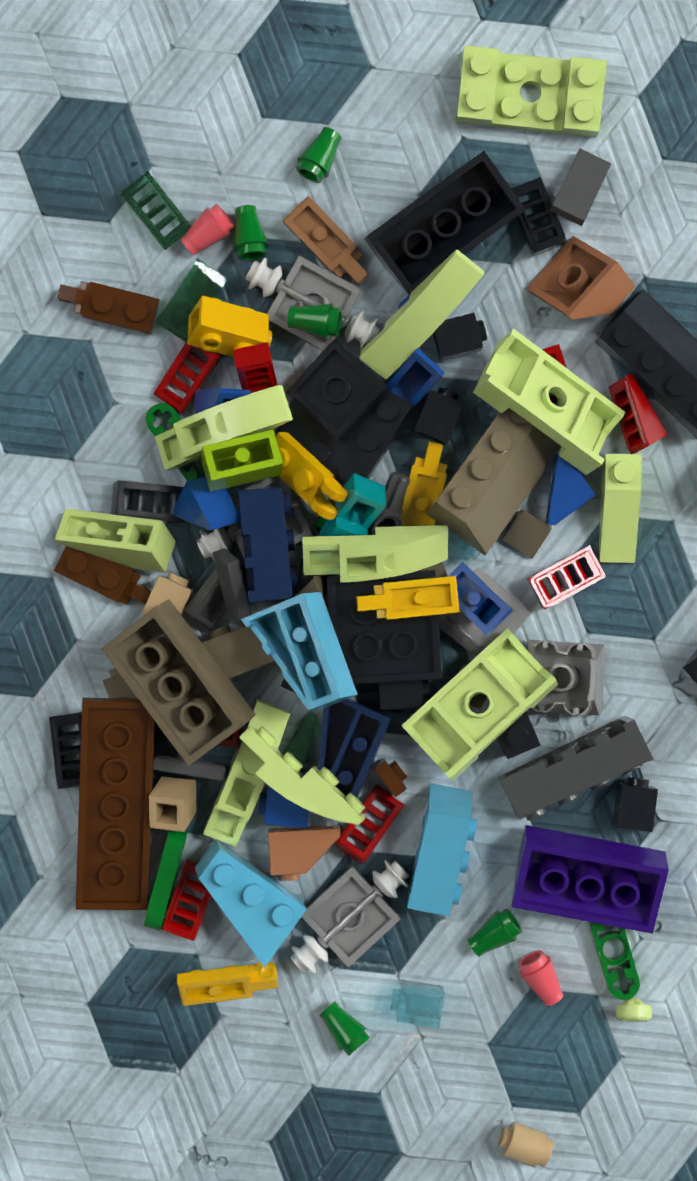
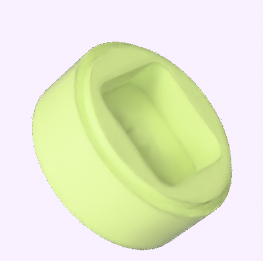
(633, 1011)

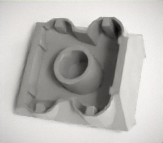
(468, 634)
(579, 676)

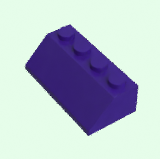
(589, 879)

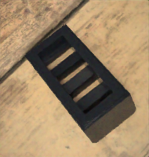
(558, 238)
(135, 487)
(58, 751)

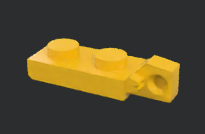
(425, 486)
(412, 598)
(226, 983)

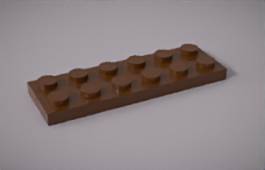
(114, 804)

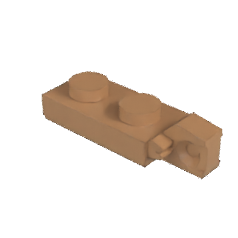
(326, 240)

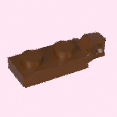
(112, 305)
(102, 576)

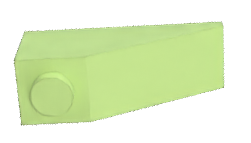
(619, 507)
(118, 538)

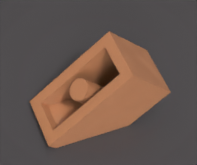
(298, 849)

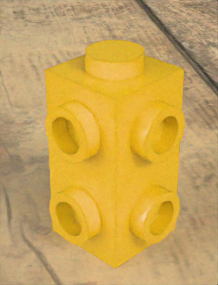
(225, 326)

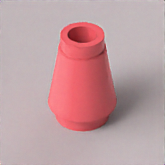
(207, 229)
(540, 975)

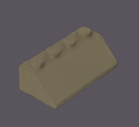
(494, 480)
(178, 682)

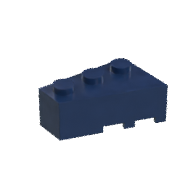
(267, 543)
(350, 742)

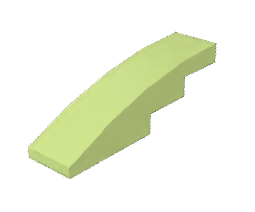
(422, 314)

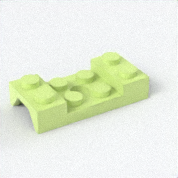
(568, 92)
(521, 379)
(457, 735)

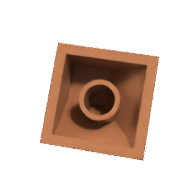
(582, 282)

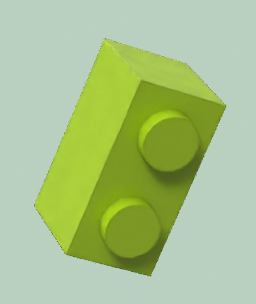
(241, 460)

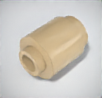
(525, 1145)

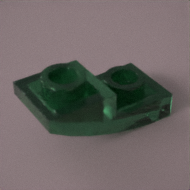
(198, 281)

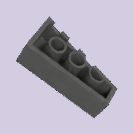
(575, 767)

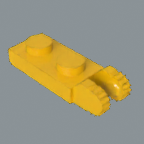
(308, 477)

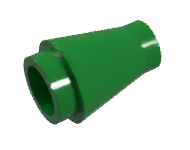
(318, 156)
(249, 236)
(319, 320)
(495, 932)
(344, 1028)

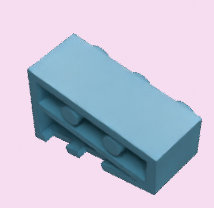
(305, 648)
(442, 850)
(251, 900)

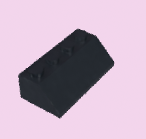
(446, 218)
(658, 354)

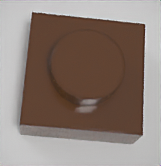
(391, 775)

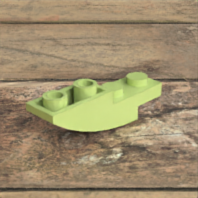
(223, 422)
(377, 556)
(242, 785)
(313, 791)

